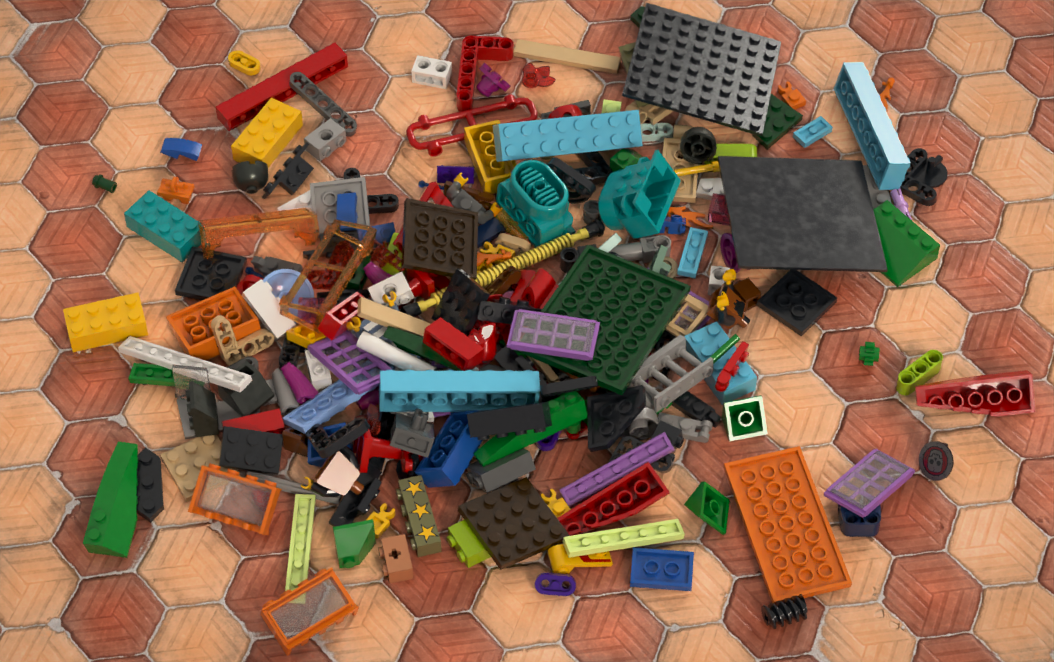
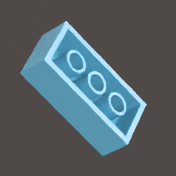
(706, 342)

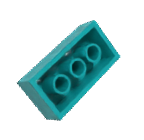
(163, 225)

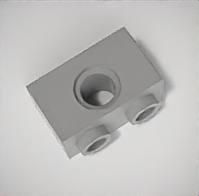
(325, 139)

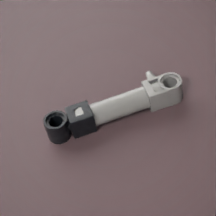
(640, 250)

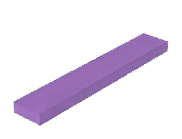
(616, 469)

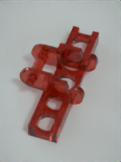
(387, 259)

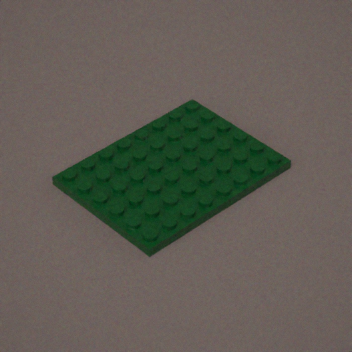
(631, 309)

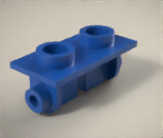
(675, 224)
(384, 232)

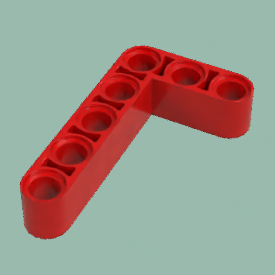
(475, 49)

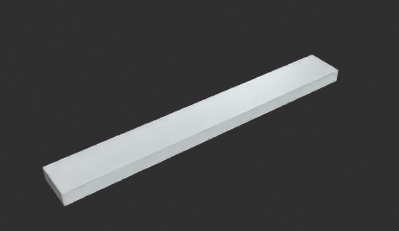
(167, 357)

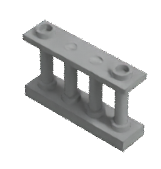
(664, 358)

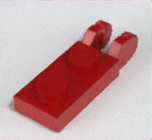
(732, 367)

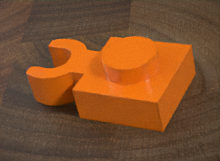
(791, 97)

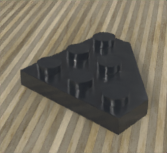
(611, 415)
(149, 485)

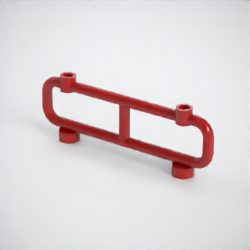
(435, 146)

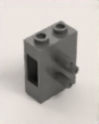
(412, 433)
(501, 471)

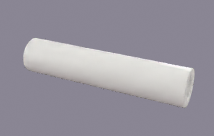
(391, 353)

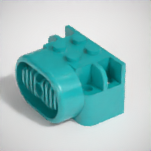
(639, 196)
(536, 201)

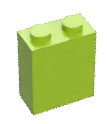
(466, 544)

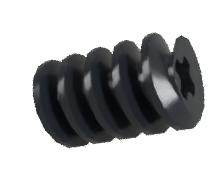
(784, 611)

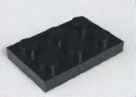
(250, 450)

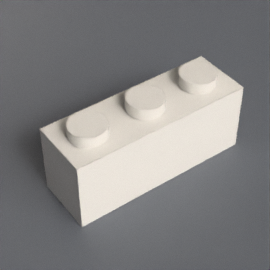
(267, 308)

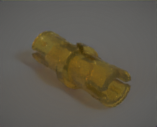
(511, 226)

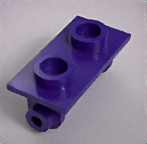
(449, 173)

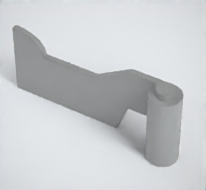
(279, 386)

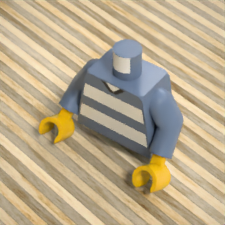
(371, 327)

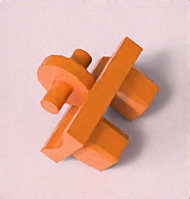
(175, 189)

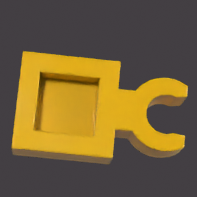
(492, 250)
(558, 506)
(381, 520)

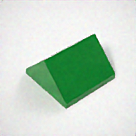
(744, 418)

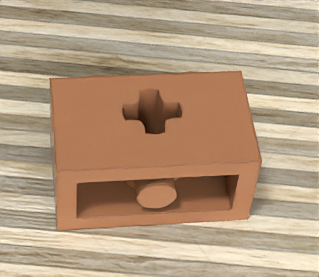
(396, 558)

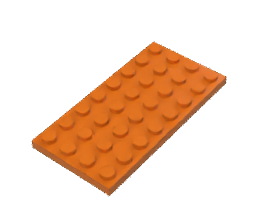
(787, 525)

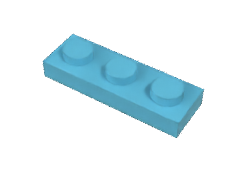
(692, 252)

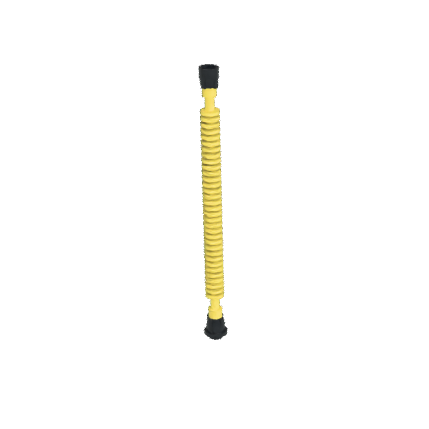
(521, 261)

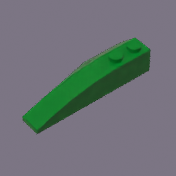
(564, 412)
(114, 508)

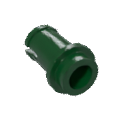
(101, 182)

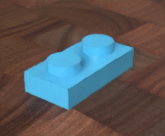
(812, 132)

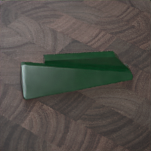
(414, 345)

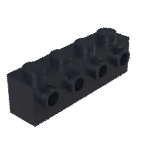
(509, 419)

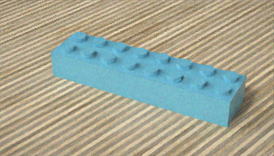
(871, 126)
(567, 135)
(456, 390)

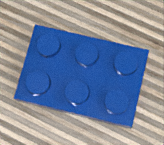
(662, 569)

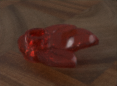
(537, 76)
(373, 419)

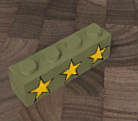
(419, 516)

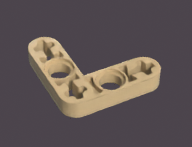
(233, 345)

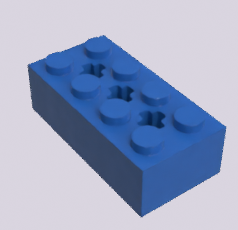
(449, 453)

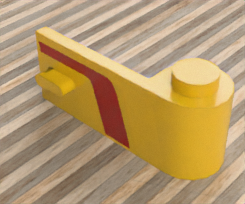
(563, 564)

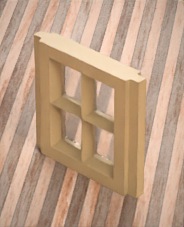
(687, 317)

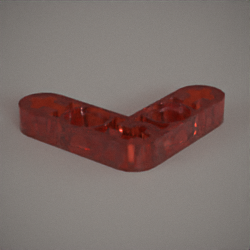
(327, 278)

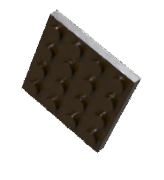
(439, 238)
(513, 523)

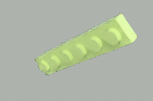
(623, 538)
(300, 540)

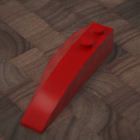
(983, 394)
(616, 501)

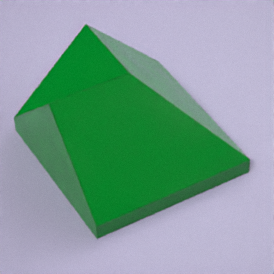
(710, 506)

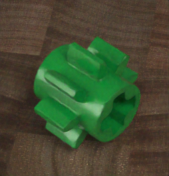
(869, 353)

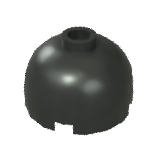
(698, 145)
(250, 176)

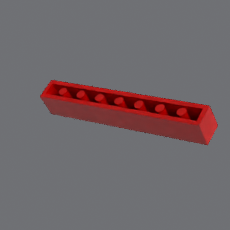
(249, 103)

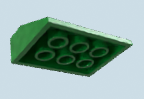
(904, 244)

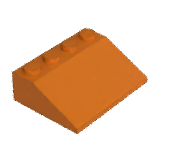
(193, 323)

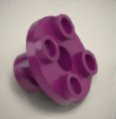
(490, 81)

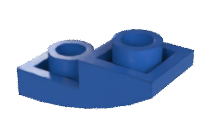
(176, 146)
(347, 209)

